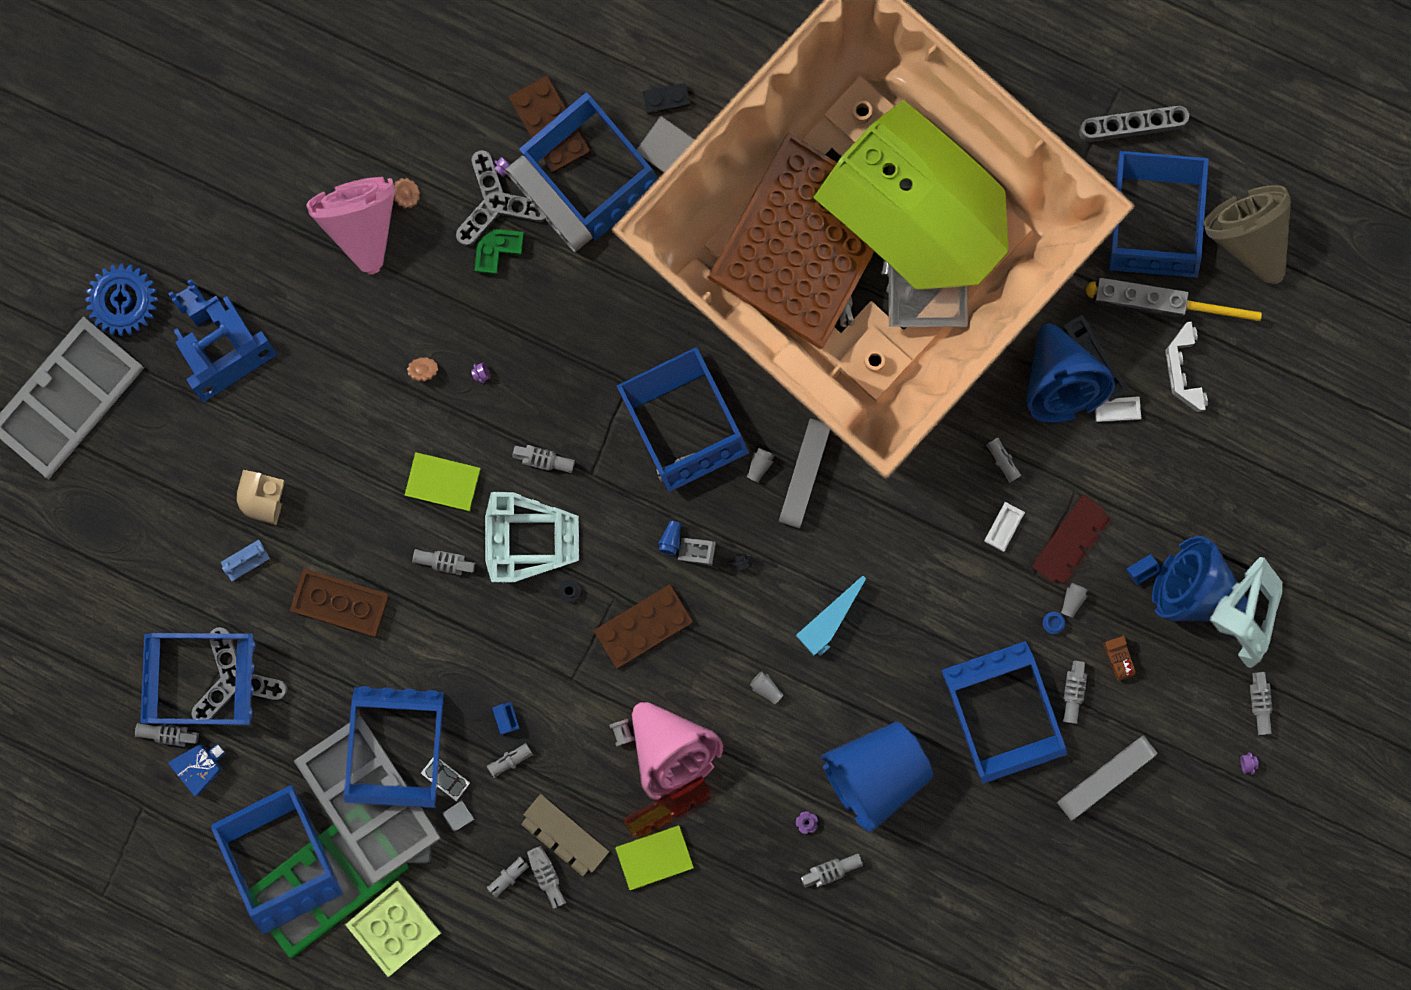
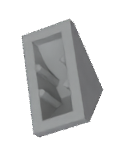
(697, 551)

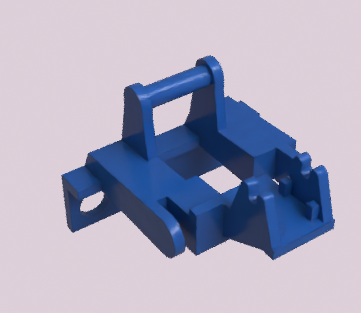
(229, 323)

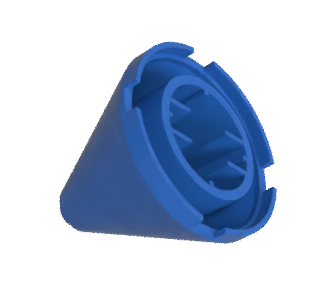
(1065, 378)
(1194, 583)

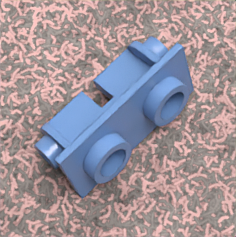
(245, 560)

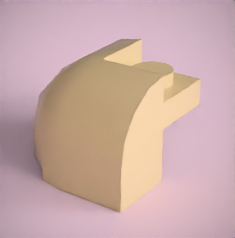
(260, 496)

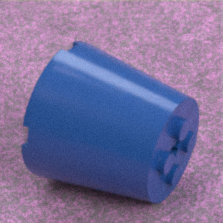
(877, 773)

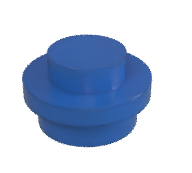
(1053, 622)

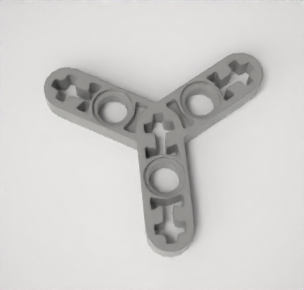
(487, 207)
(228, 689)

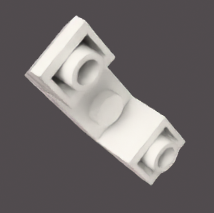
(1192, 397)

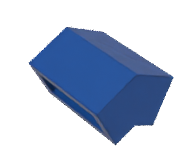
(1143, 569)
(505, 718)

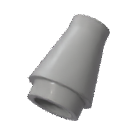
(760, 464)
(1073, 600)
(765, 687)

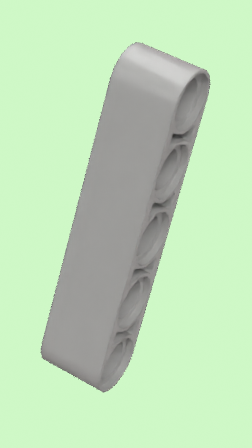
(1143, 119)
(548, 203)
(804, 473)
(1107, 777)

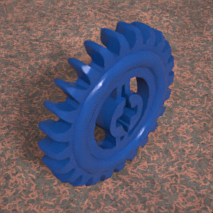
(122, 320)

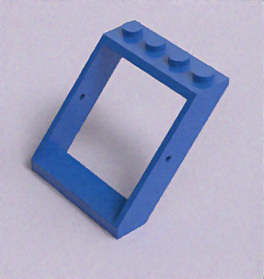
(1164, 169)
(620, 202)
(665, 379)
(990, 666)
(243, 684)
(397, 699)
(296, 901)

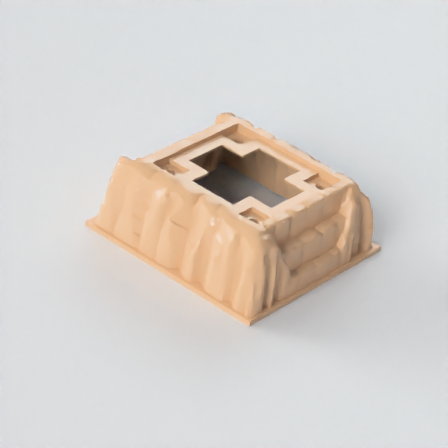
(812, 86)

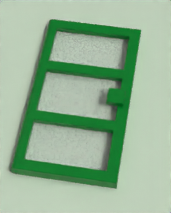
(305, 866)

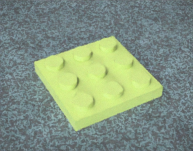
(393, 928)

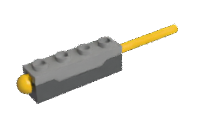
(1156, 300)

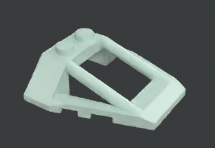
(497, 519)
(1241, 625)

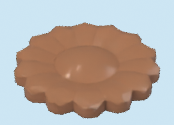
(406, 193)
(422, 369)

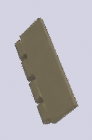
(560, 829)

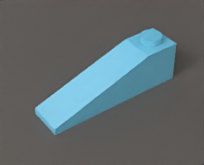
(823, 627)

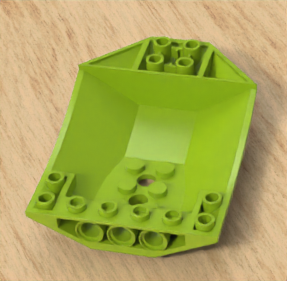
(940, 230)

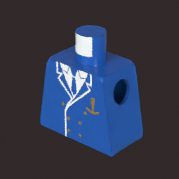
(198, 767)

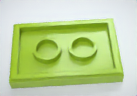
(442, 481)
(654, 857)

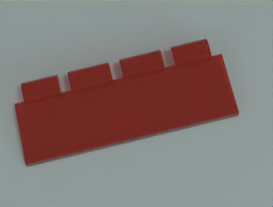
(1070, 535)
(675, 803)

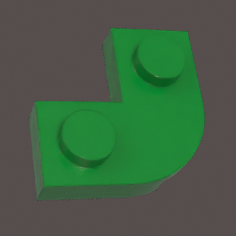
(492, 245)

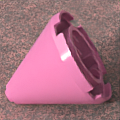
(357, 219)
(671, 749)

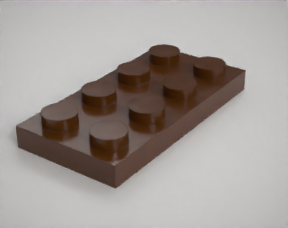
(537, 107)
(339, 602)
(643, 626)

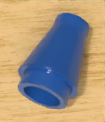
(670, 540)

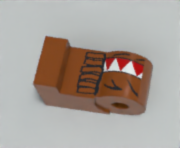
(1119, 658)

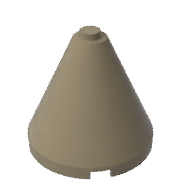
(1255, 230)

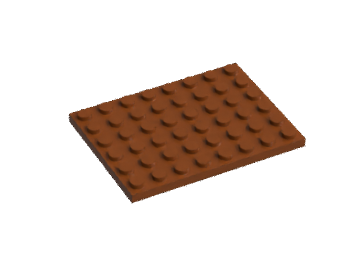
(791, 251)

